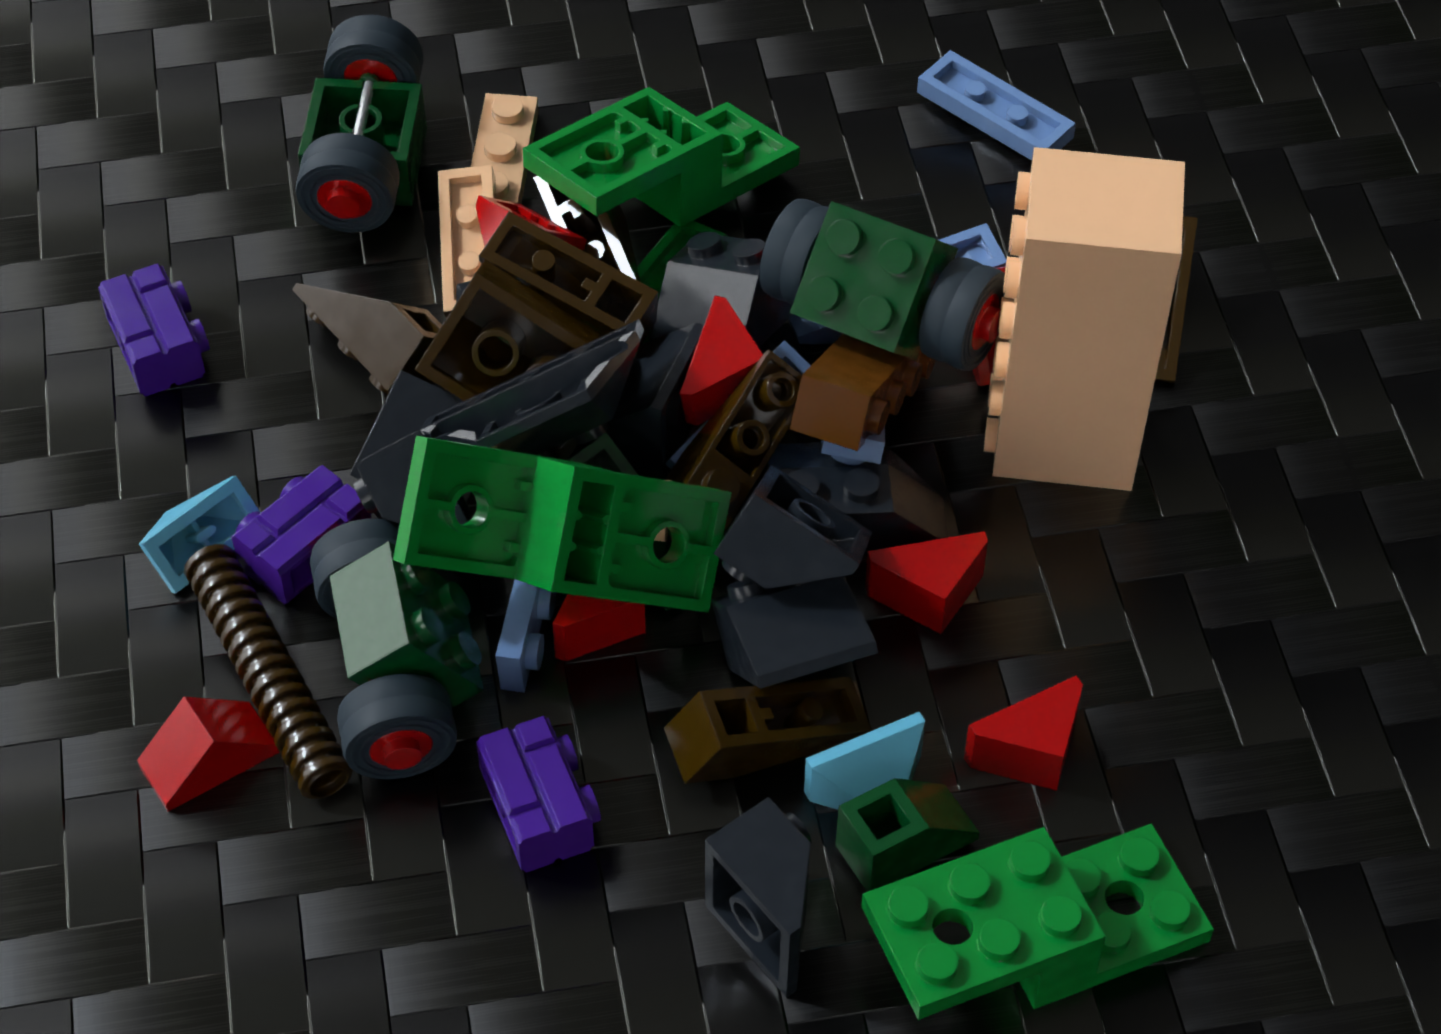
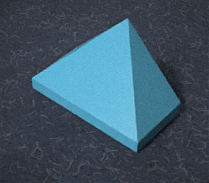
(193, 525)
(865, 762)

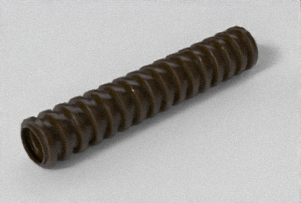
(268, 672)

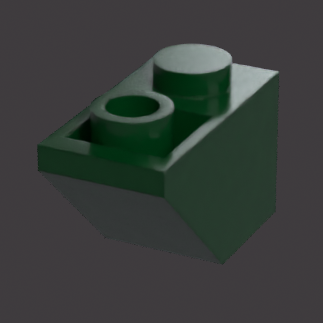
(900, 830)

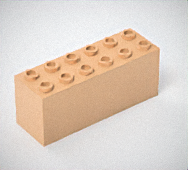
(1083, 316)

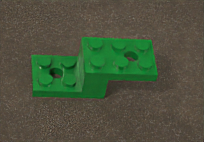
(661, 157)
(561, 525)
(1035, 919)

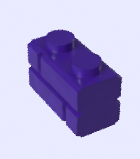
(153, 328)
(279, 541)
(537, 792)

